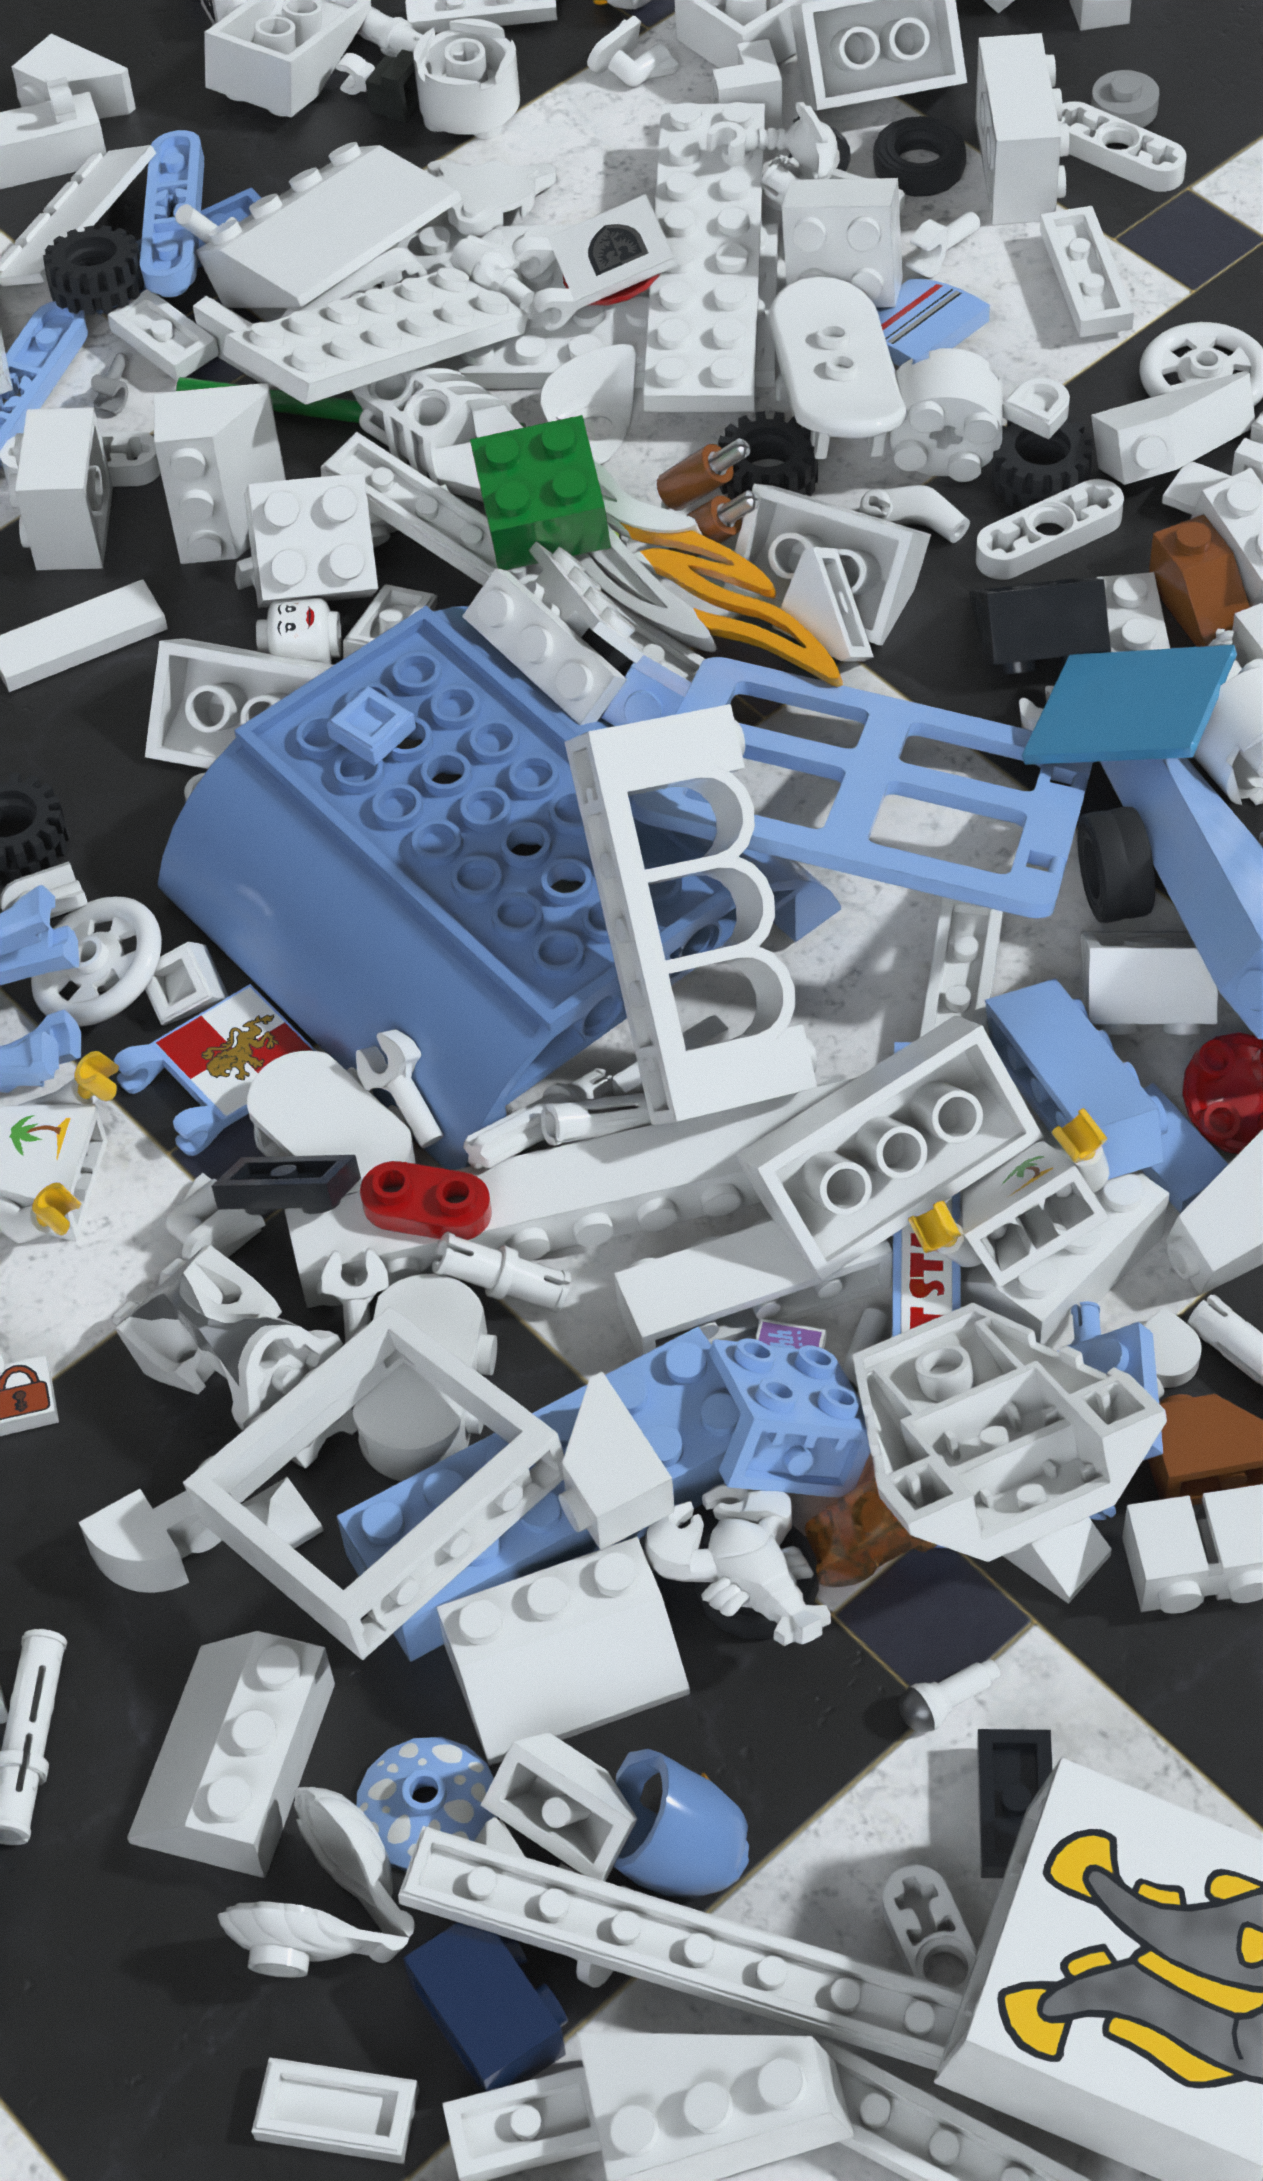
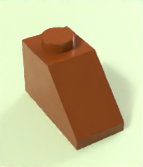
(1197, 578)
(1207, 1448)

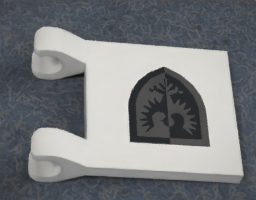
(596, 258)

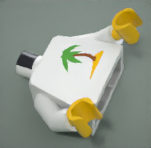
(54, 1154)
(1024, 1205)

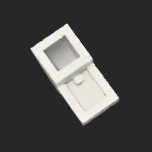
(145, 1545)

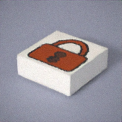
(26, 1396)

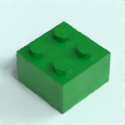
(542, 490)

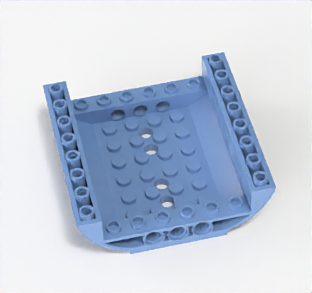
(398, 897)

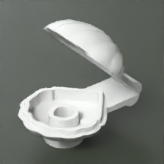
(290, 1935)

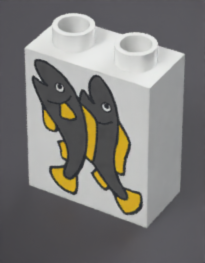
(1122, 1983)

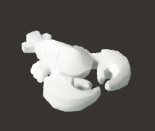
(740, 1559)

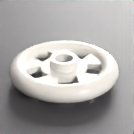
(1203, 361)
(103, 961)

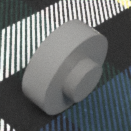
(1127, 96)

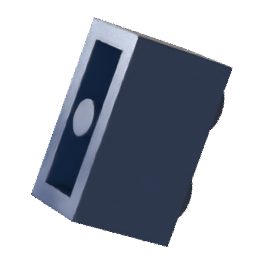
(487, 2005)

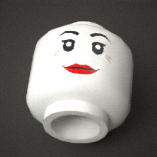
(300, 630)

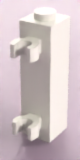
(49, 136)

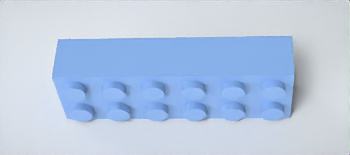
(677, 1406)

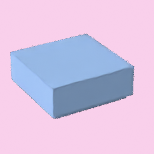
(371, 725)

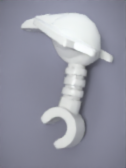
(808, 141)

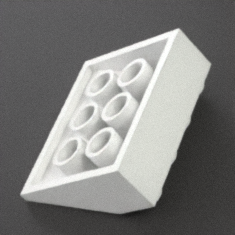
(321, 228)

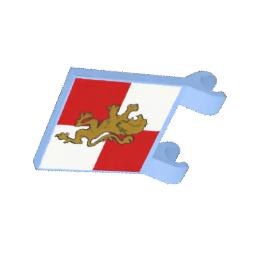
(214, 1061)

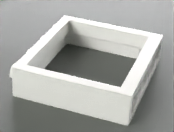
(434, 1548)

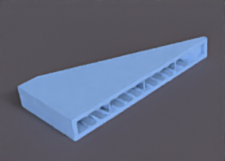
(1208, 870)

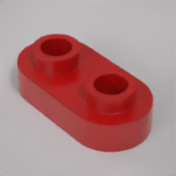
(422, 1201)

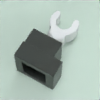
(389, 86)

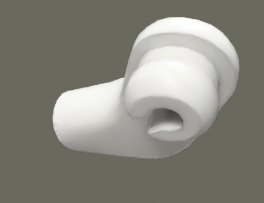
(916, 506)

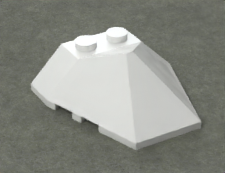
(995, 1435)

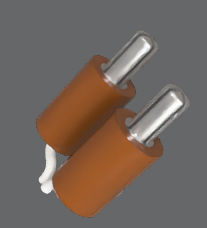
(698, 477)

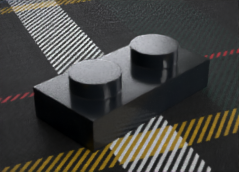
(286, 1182)
(1010, 1774)

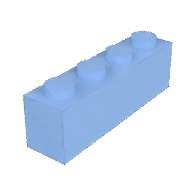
(1071, 1066)

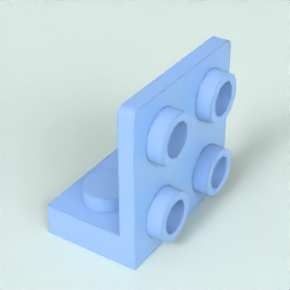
(796, 1423)

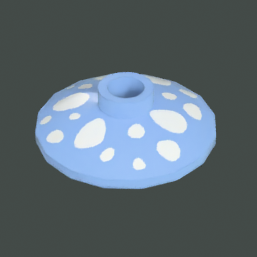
(418, 1763)

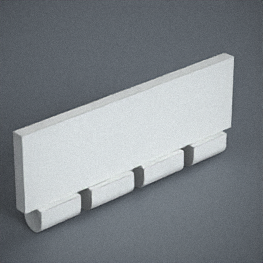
(73, 207)

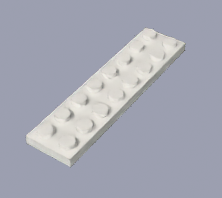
(707, 305)

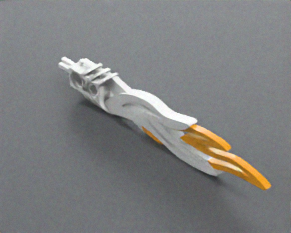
(418, 399)

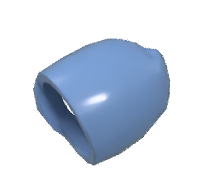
(692, 1842)

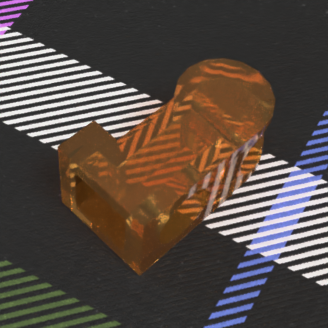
(857, 1537)

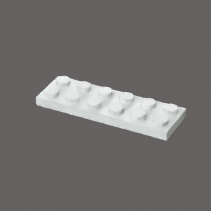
(375, 335)

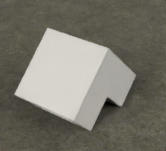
(752, 81)

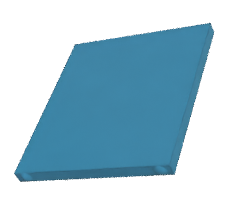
(1130, 705)

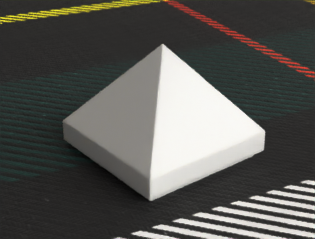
(285, 1513)

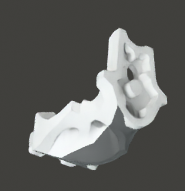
(224, 1321)

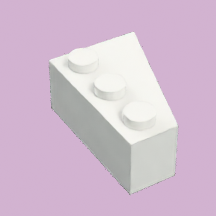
(709, 2102)

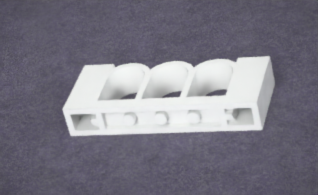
(701, 754)

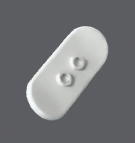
(835, 363)

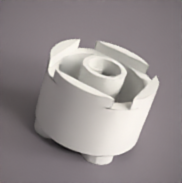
(467, 78)
(949, 416)
(1234, 736)

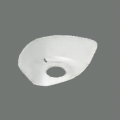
(595, 386)

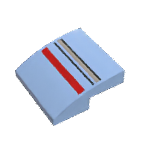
(930, 318)

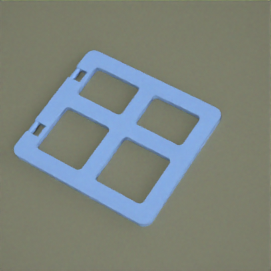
(875, 771)

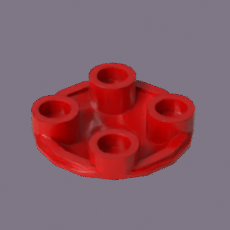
(1226, 1090)

